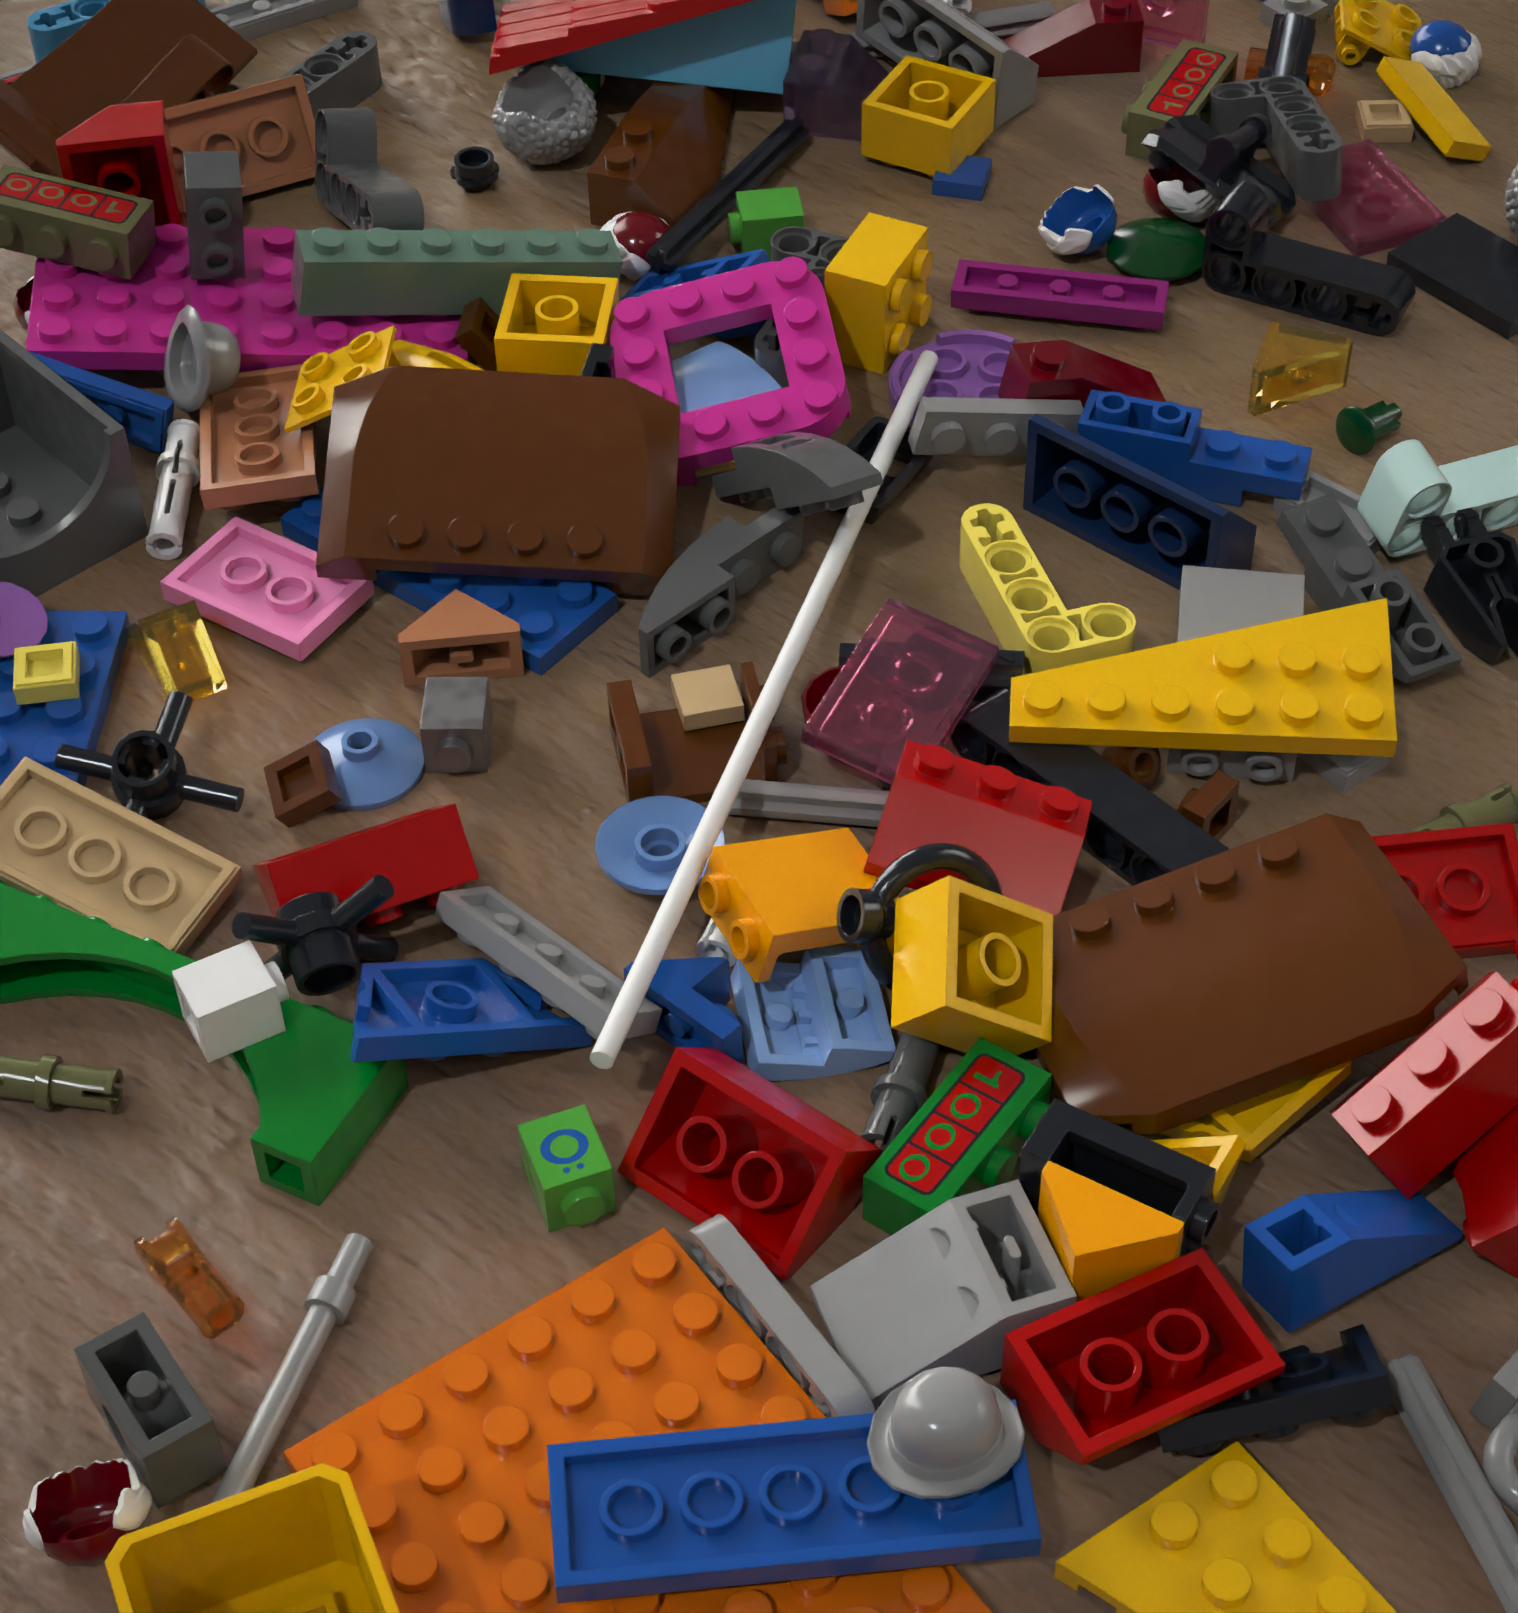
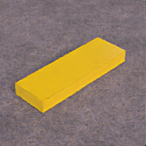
(1433, 109)

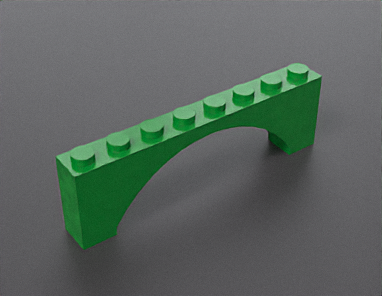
(308, 1090)

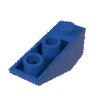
(1335, 1248)

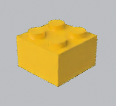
(927, 116)
(879, 291)
(553, 322)
(972, 968)

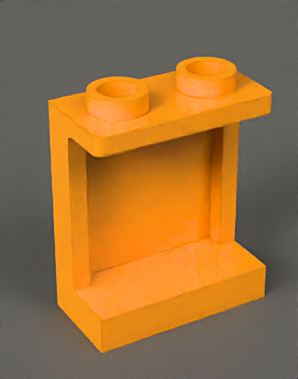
(782, 894)

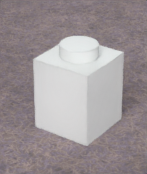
(231, 1000)

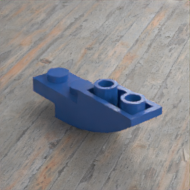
(1203, 460)

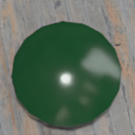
(1157, 249)

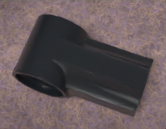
(1289, 47)

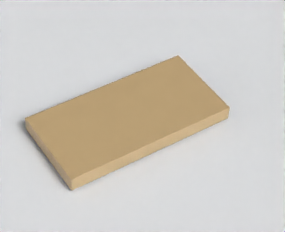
(107, 859)

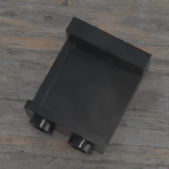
(1124, 1164)

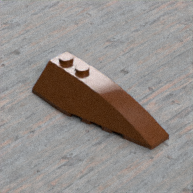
(662, 153)

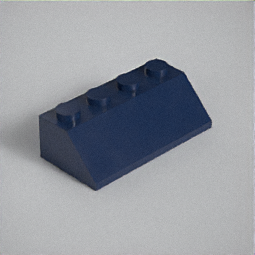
(1128, 507)

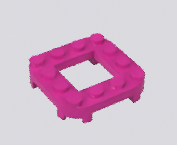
(778, 290)

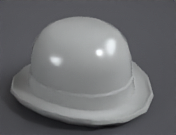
(199, 360)
(944, 1434)

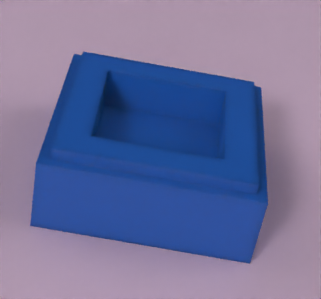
(966, 181)

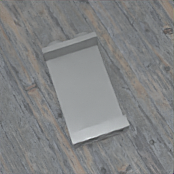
(1222, 602)

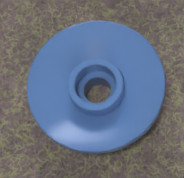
(373, 762)
(646, 842)

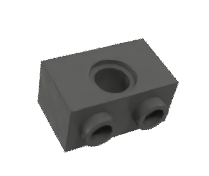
(214, 214)
(151, 1409)

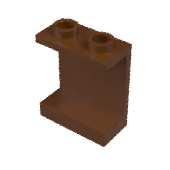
(667, 761)

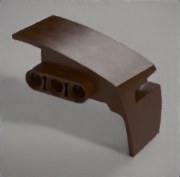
(118, 57)

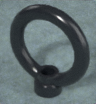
(869, 914)

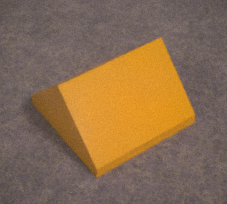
(1101, 1232)

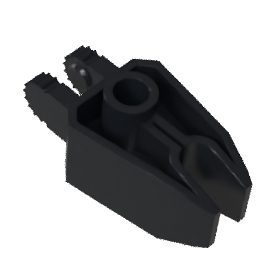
(1474, 583)

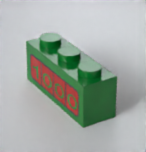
(959, 1137)

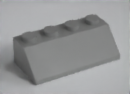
(948, 37)

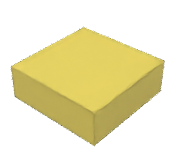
(46, 673)

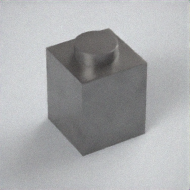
(456, 725)

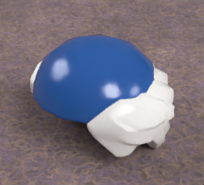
(1446, 52)
(1079, 221)

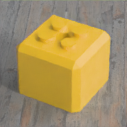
(263, 1550)

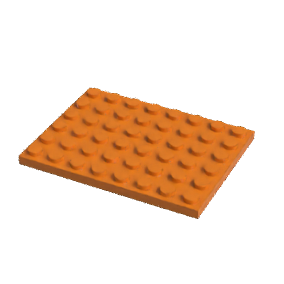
(630, 1349)

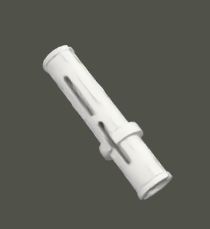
(177, 474)

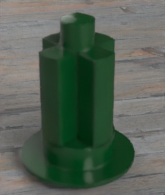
(1361, 427)

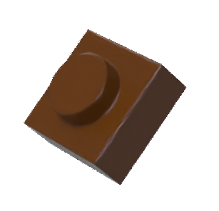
(477, 333)
(302, 784)
(1212, 805)

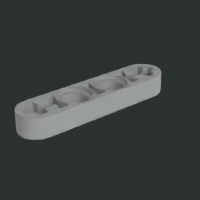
(775, 1318)

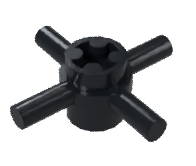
(133, 766)
(320, 936)

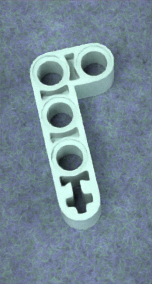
(1412, 487)

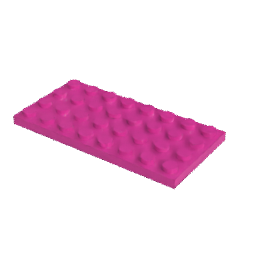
(126, 323)

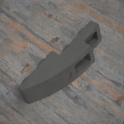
(798, 472)
(1347, 573)
(701, 586)

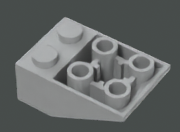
(943, 1290)

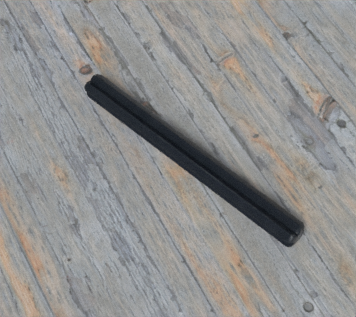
(721, 200)

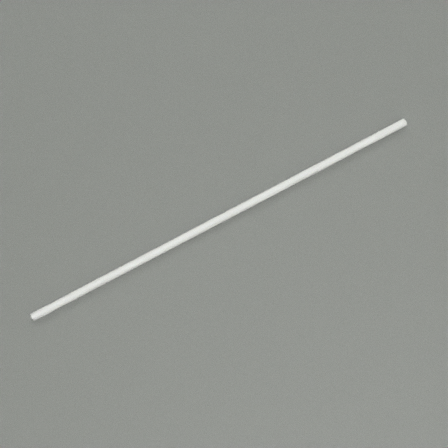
(739, 764)

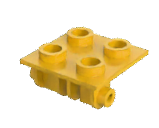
(1374, 25)
(324, 371)

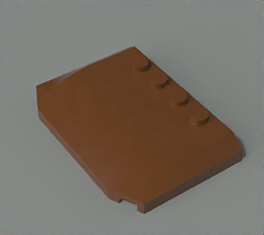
(500, 477)
(1240, 976)

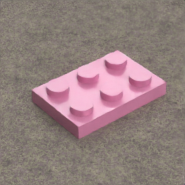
(265, 589)

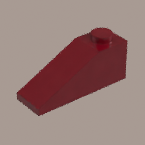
(1085, 39)
(1069, 373)

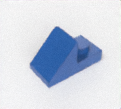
(694, 1004)

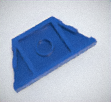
(451, 1011)

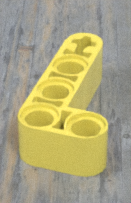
(1024, 602)

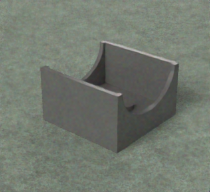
(62, 477)

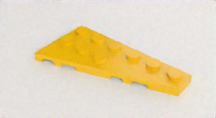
(1262, 688)
(1219, 1545)

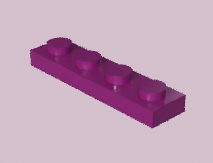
(1060, 294)

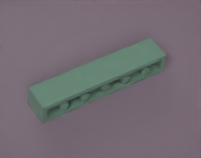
(434, 267)

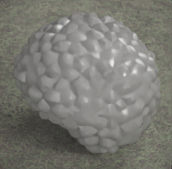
(545, 114)

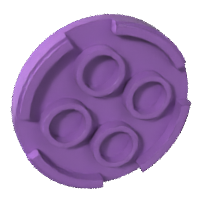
(967, 366)

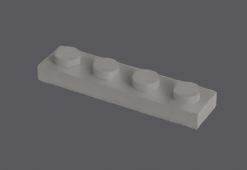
(539, 958)

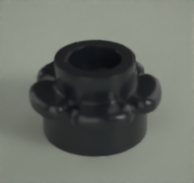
(474, 168)

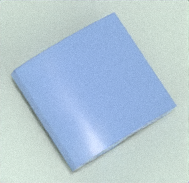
(718, 376)
(813, 1016)

